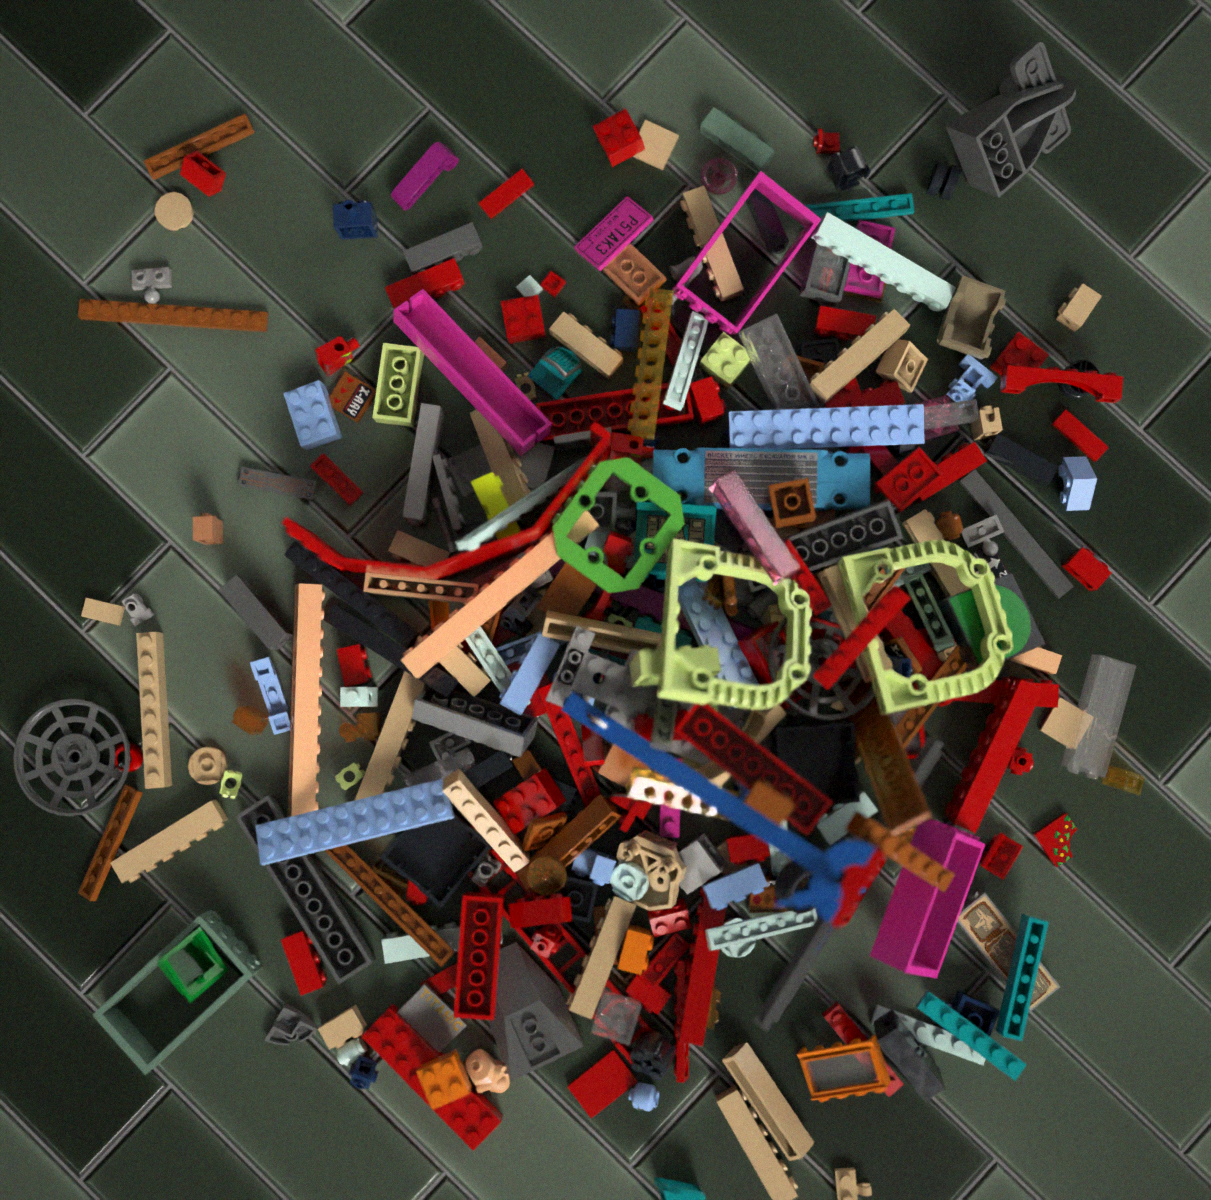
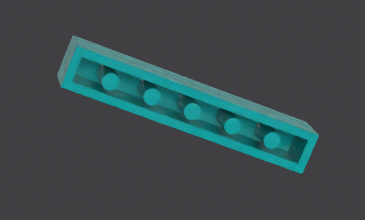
(1022, 977)

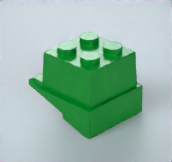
(192, 965)

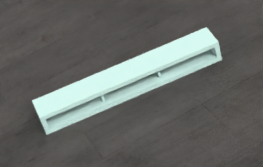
(883, 262)

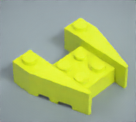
(493, 501)

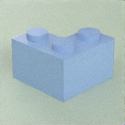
(1078, 483)
(595, 864)

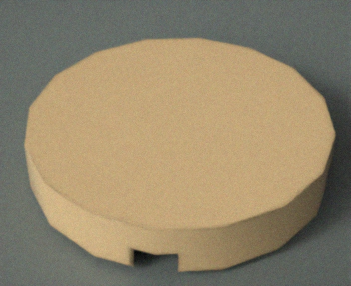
(174, 211)
(207, 765)

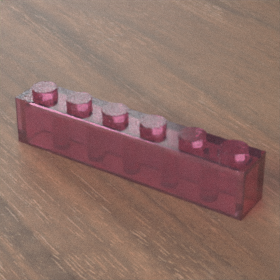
(754, 527)

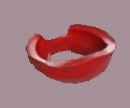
(136, 754)

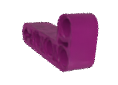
(423, 173)

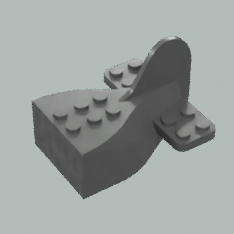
(1009, 132)

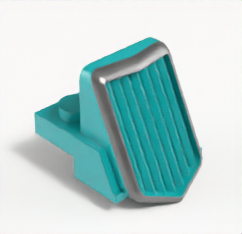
(556, 371)

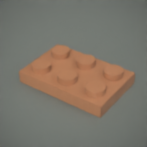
(634, 273)

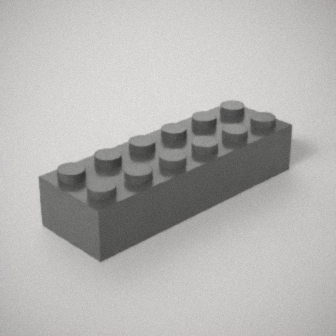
(476, 720)

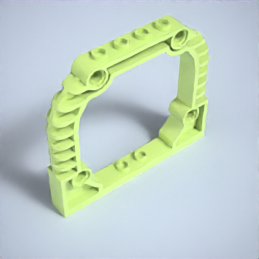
(678, 676)
(894, 691)

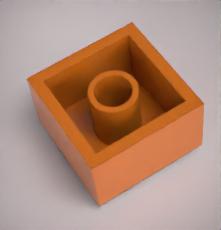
(634, 949)
(444, 1079)

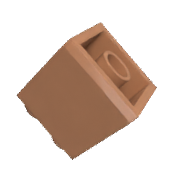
(617, 763)

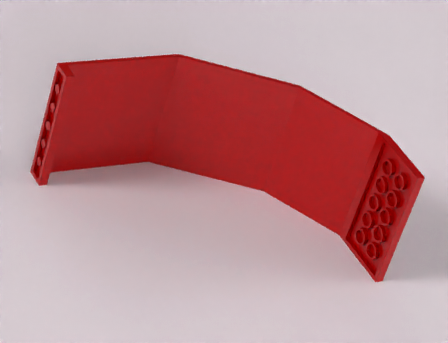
(472, 559)

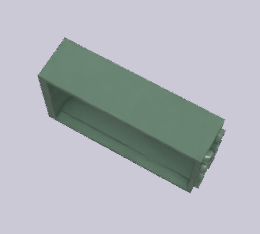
(130, 1038)

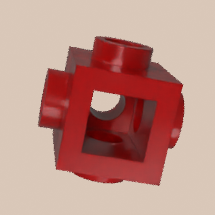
(1026, 761)
(546, 940)

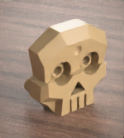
(668, 865)

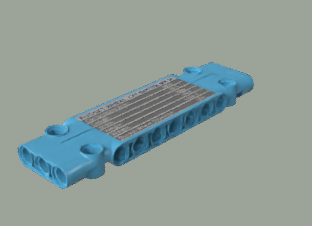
(764, 468)

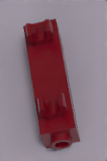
(880, 459)

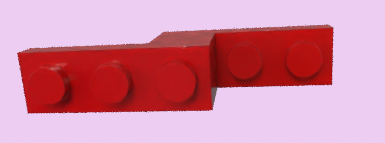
(848, 1031)

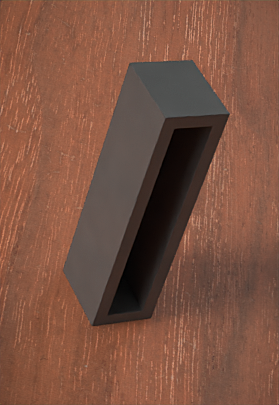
(443, 248)

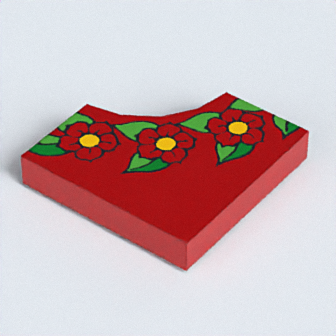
(1056, 838)

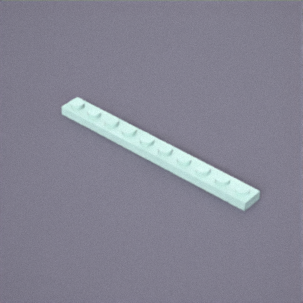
(523, 506)

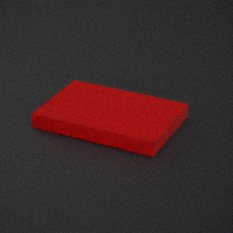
(909, 479)
(602, 1083)

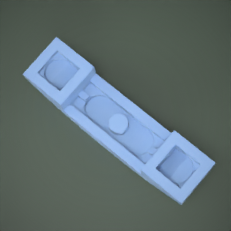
(273, 694)

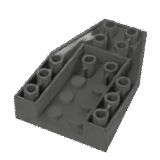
(530, 1015)

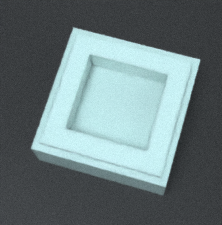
(529, 287)

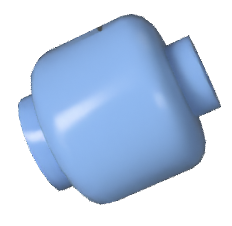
(644, 1096)

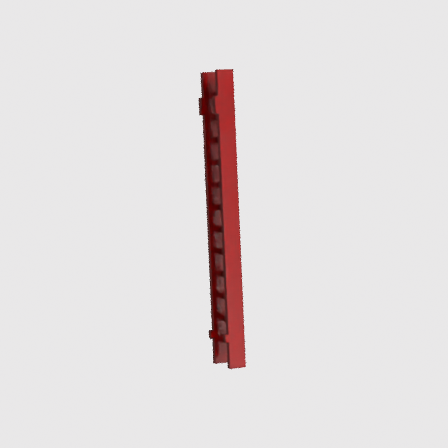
(568, 938)

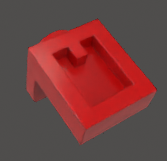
(826, 142)

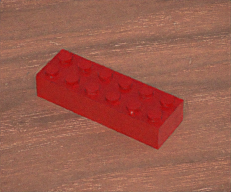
(479, 956)

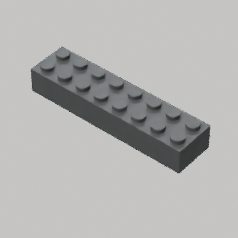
(842, 537)

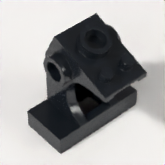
(515, 615)

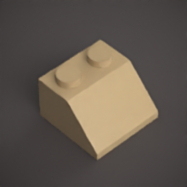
(902, 364)

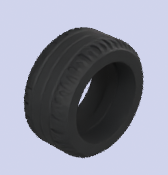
(787, 882)

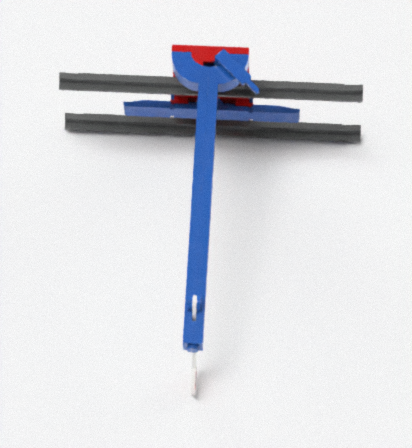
(839, 876)

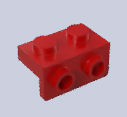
(1001, 855)
(670, 919)

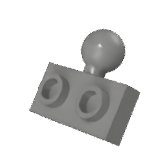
(150, 281)
(983, 532)

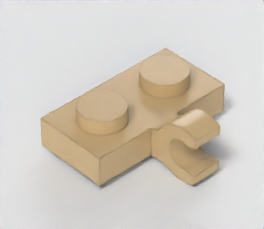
(846, 1185)

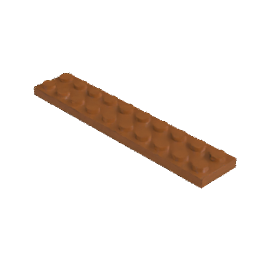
(886, 763)

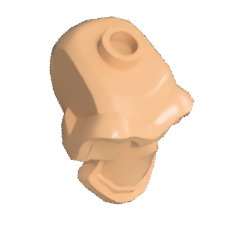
(487, 1072)

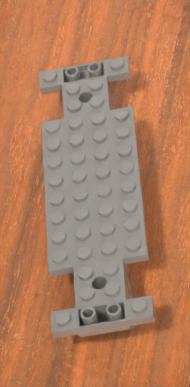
(616, 690)

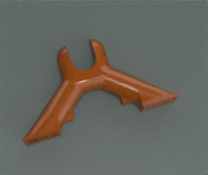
(729, 605)

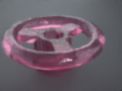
(718, 183)

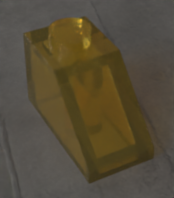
(1124, 780)

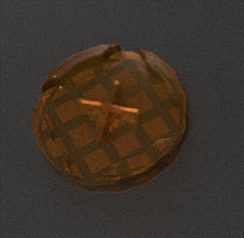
(546, 875)

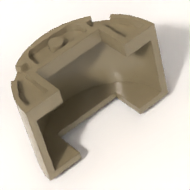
(970, 318)

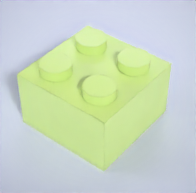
(725, 360)

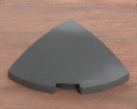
(289, 1026)

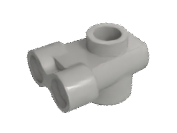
(138, 612)
(485, 870)

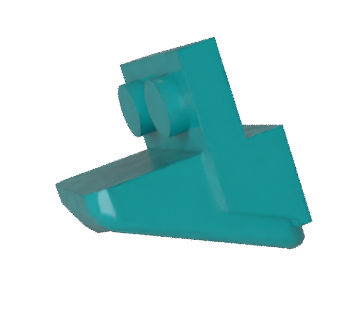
(678, 1190)

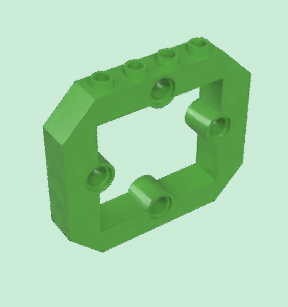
(655, 492)

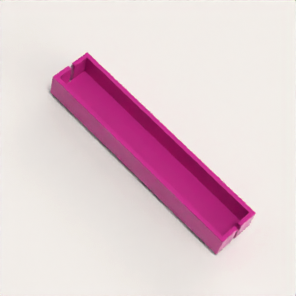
(472, 372)

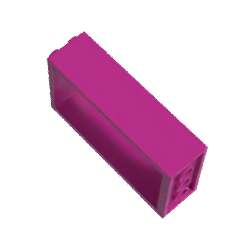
(787, 204)
(920, 915)

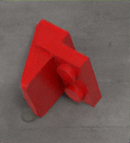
(634, 807)

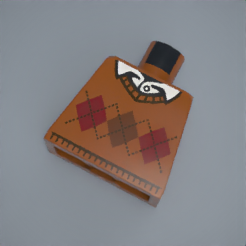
(766, 900)

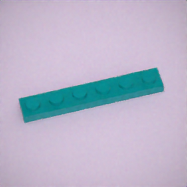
(866, 208)
(971, 1035)

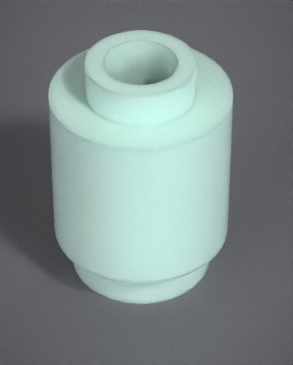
(350, 1051)

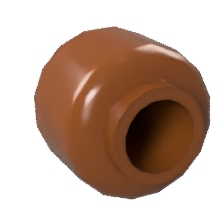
(949, 525)

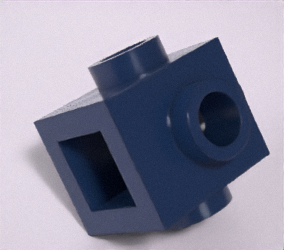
(363, 1072)

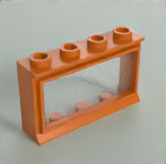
(844, 1069)

